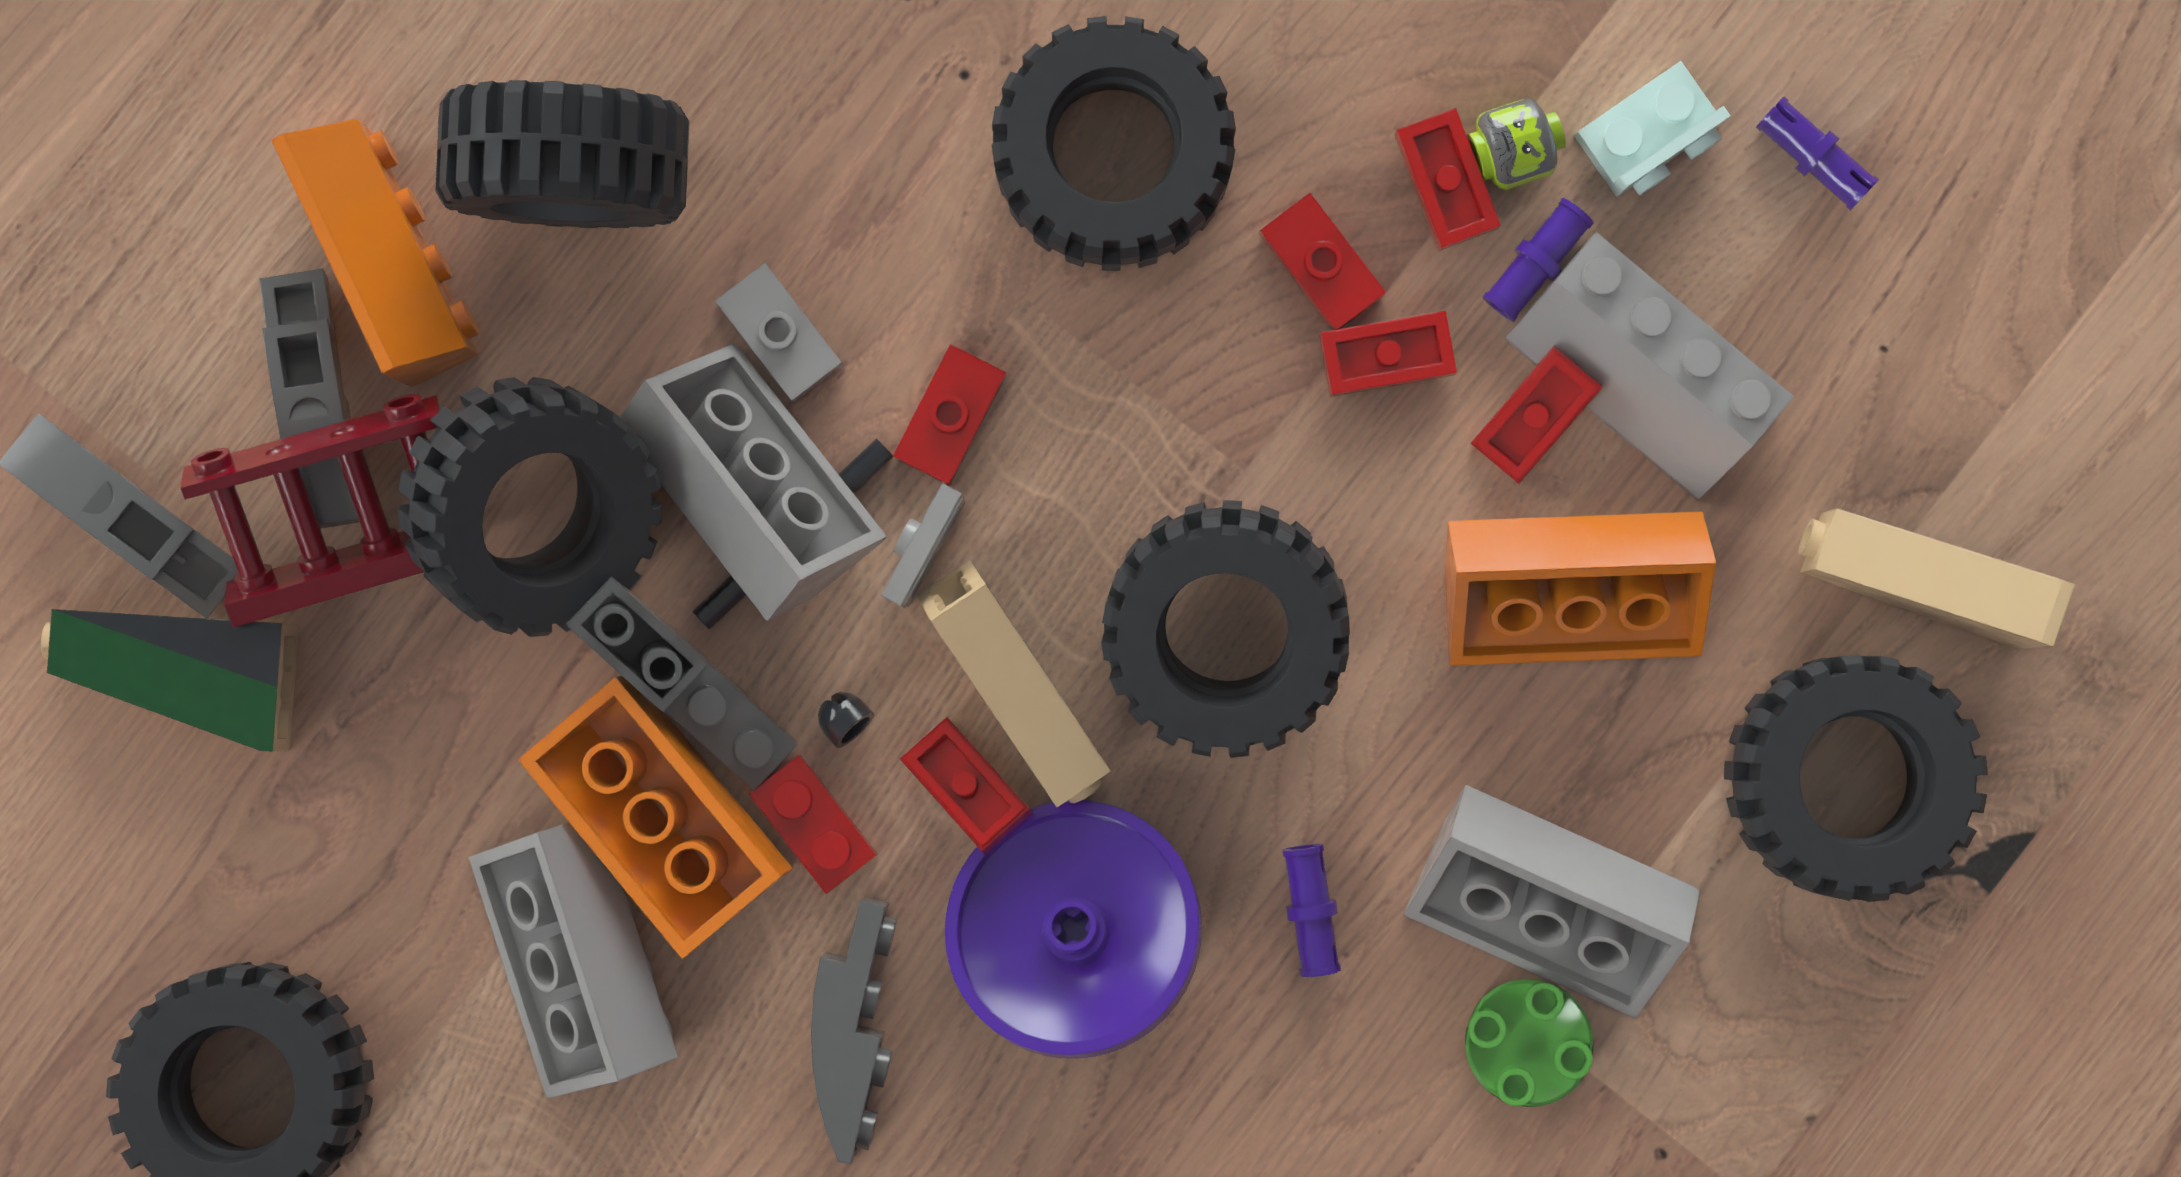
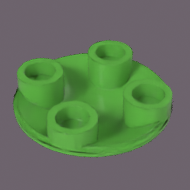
(1529, 1042)

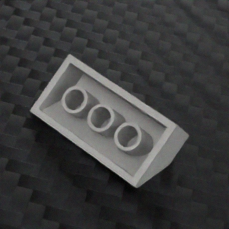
(1663, 371)
(750, 480)
(1553, 902)
(572, 961)

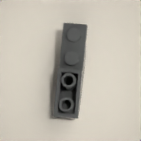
(307, 379)
(120, 515)
(682, 682)
(844, 1054)

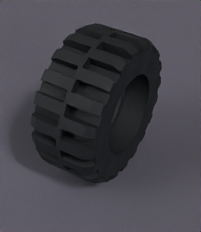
(1129, 61)
(562, 154)
(471, 455)
(1218, 710)
(1937, 791)
(288, 1011)

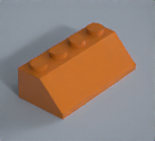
(378, 249)
(1577, 588)
(655, 814)

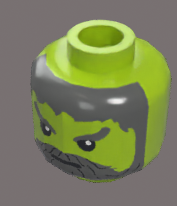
(1516, 143)

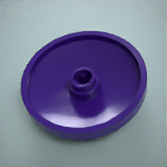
(1074, 931)

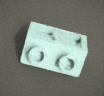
(1650, 130)

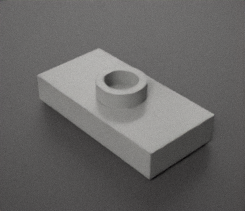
(779, 332)
(920, 545)

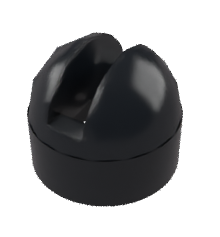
(843, 718)

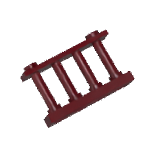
(320, 569)

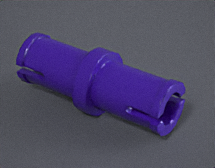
(1817, 153)
(1538, 259)
(1311, 910)

